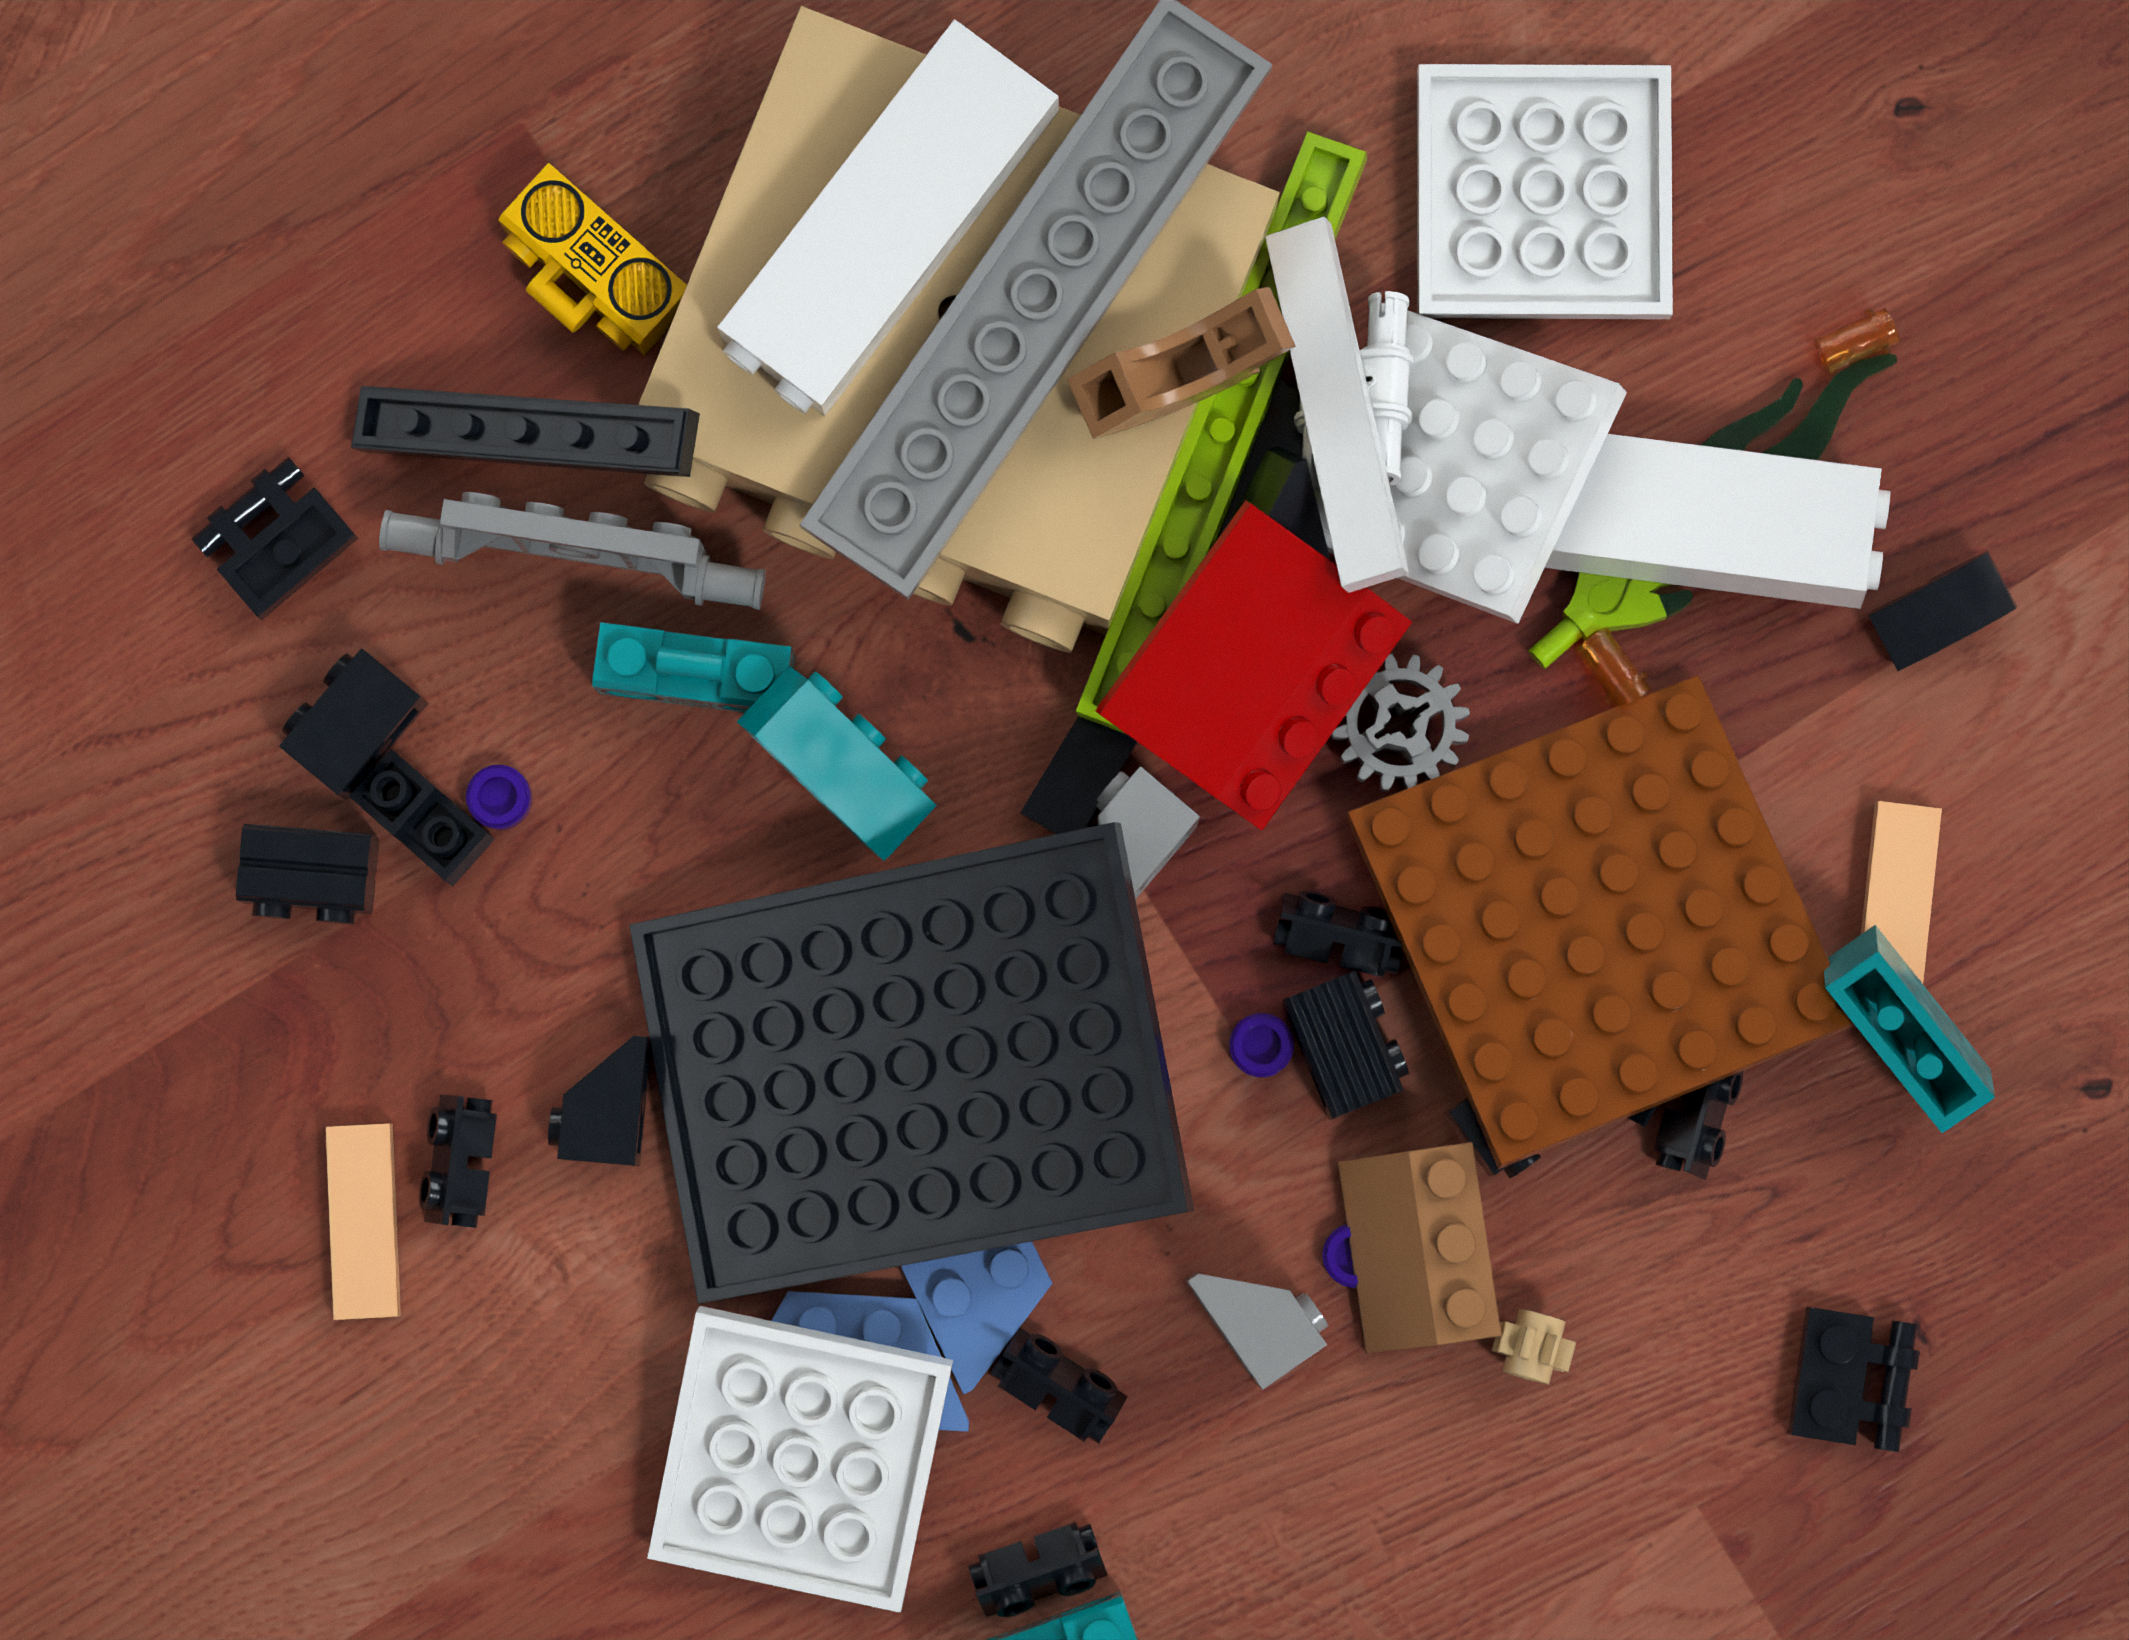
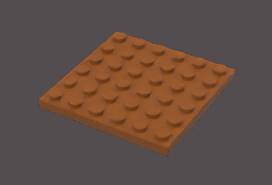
(1598, 921)

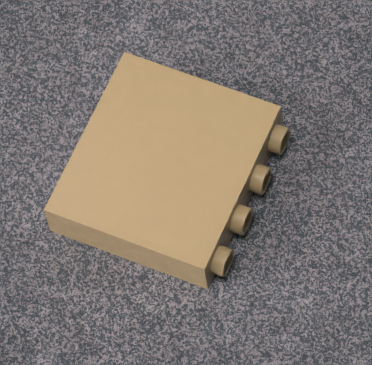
(1063, 507)

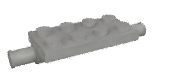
(601, 541)

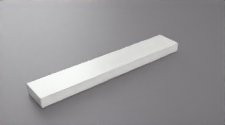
(1337, 405)

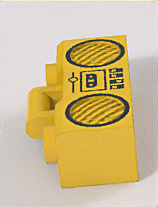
(575, 237)

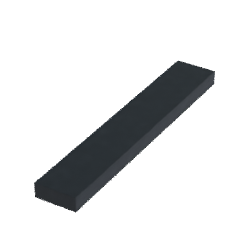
(526, 431)

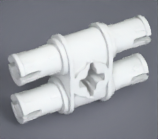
(1387, 376)

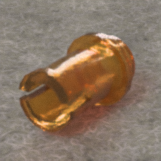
(1857, 340)
(1613, 669)

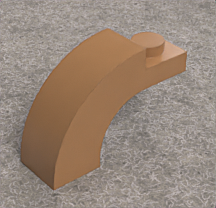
(1182, 367)

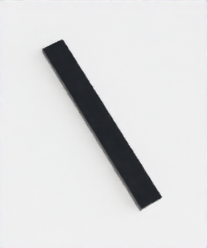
(1095, 753)

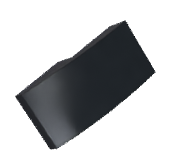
(1942, 611)
(421, 817)

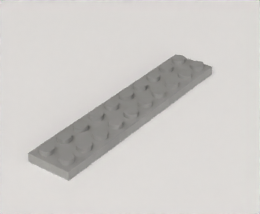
(1036, 297)

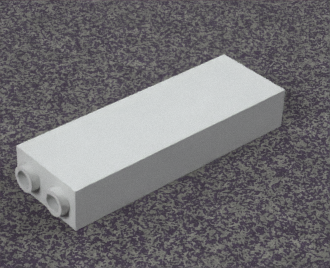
(887, 220)
(1727, 521)

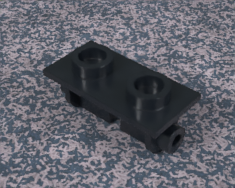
(1320, 922)
(1698, 1133)
(455, 1137)
(1086, 1397)
(1017, 1583)

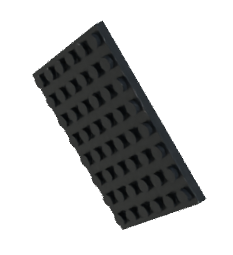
(911, 1064)

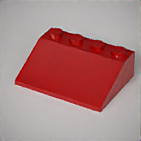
(1253, 666)

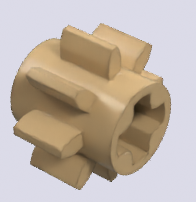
(1534, 1346)

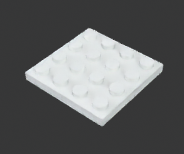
(1544, 191)
(1490, 463)
(799, 1458)

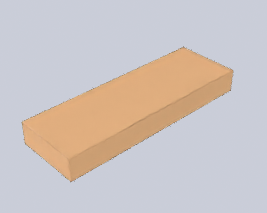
(1902, 878)
(363, 1221)

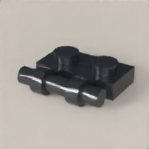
(286, 551)
(1833, 1378)

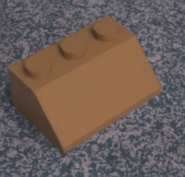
(1419, 1248)

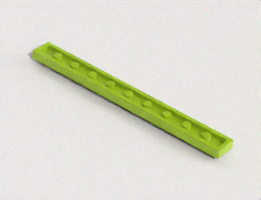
(1217, 437)

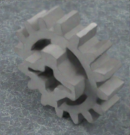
(1416, 749)

